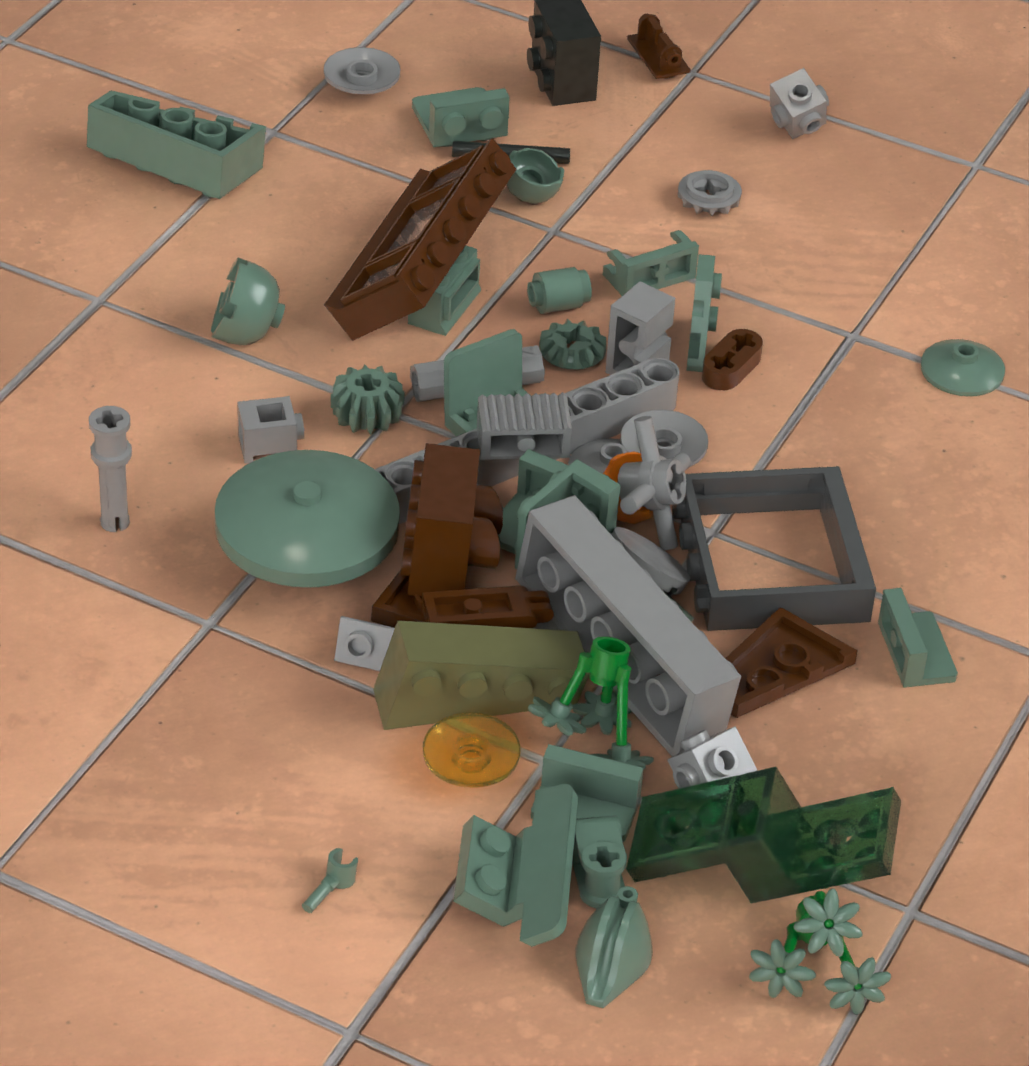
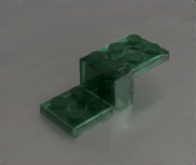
(765, 835)

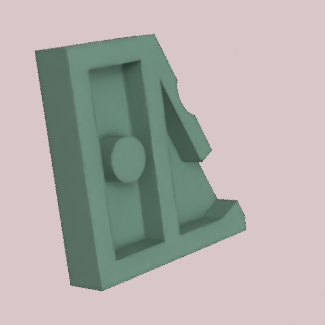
(703, 315)

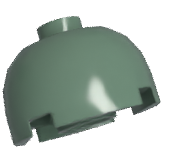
(247, 305)

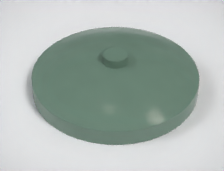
(307, 518)

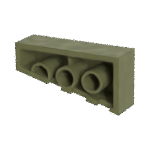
(471, 669)

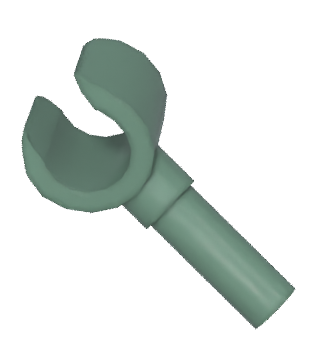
(337, 876)

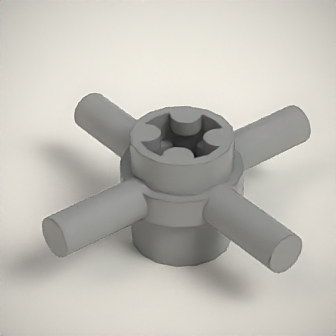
(654, 482)

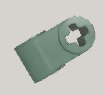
(598, 858)

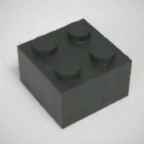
(564, 51)

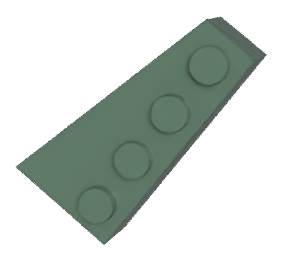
(175, 143)

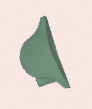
(613, 948)

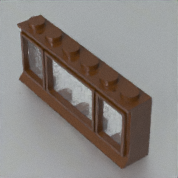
(419, 240)

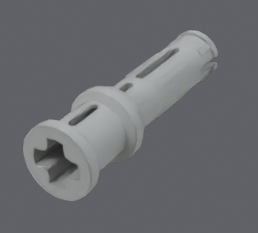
(111, 454)

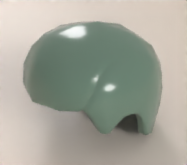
(535, 177)

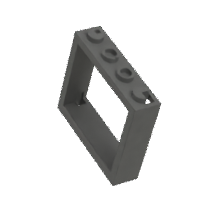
(770, 492)

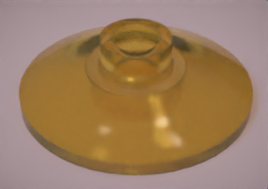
(471, 750)

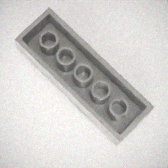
(608, 594)

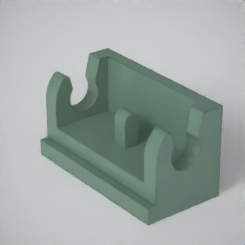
(655, 268)

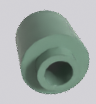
(559, 289)

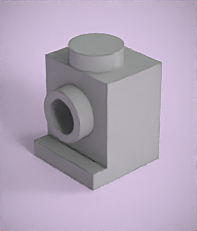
(268, 427)

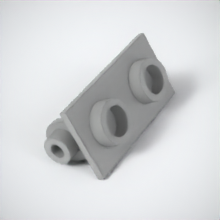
(362, 643)

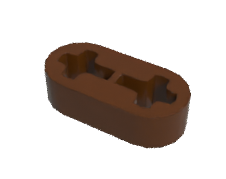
(732, 359)

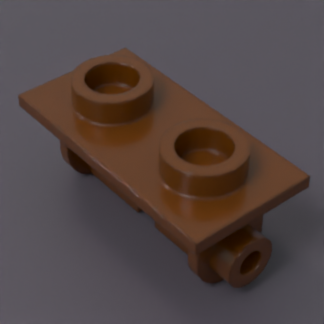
(657, 49)

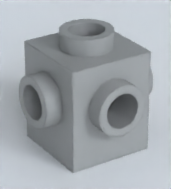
(798, 104)
(710, 758)

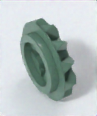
(584, 353)

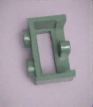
(445, 304)

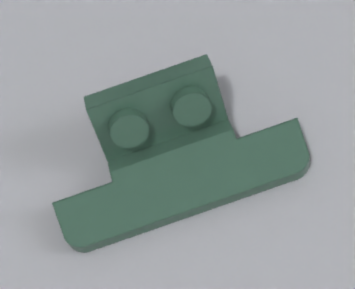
(524, 873)

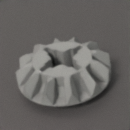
(724, 191)

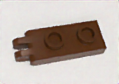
(488, 607)

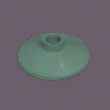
(962, 367)

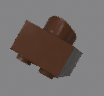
(449, 521)

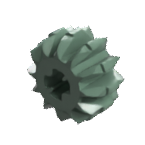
(367, 399)

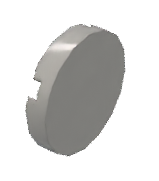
(657, 562)

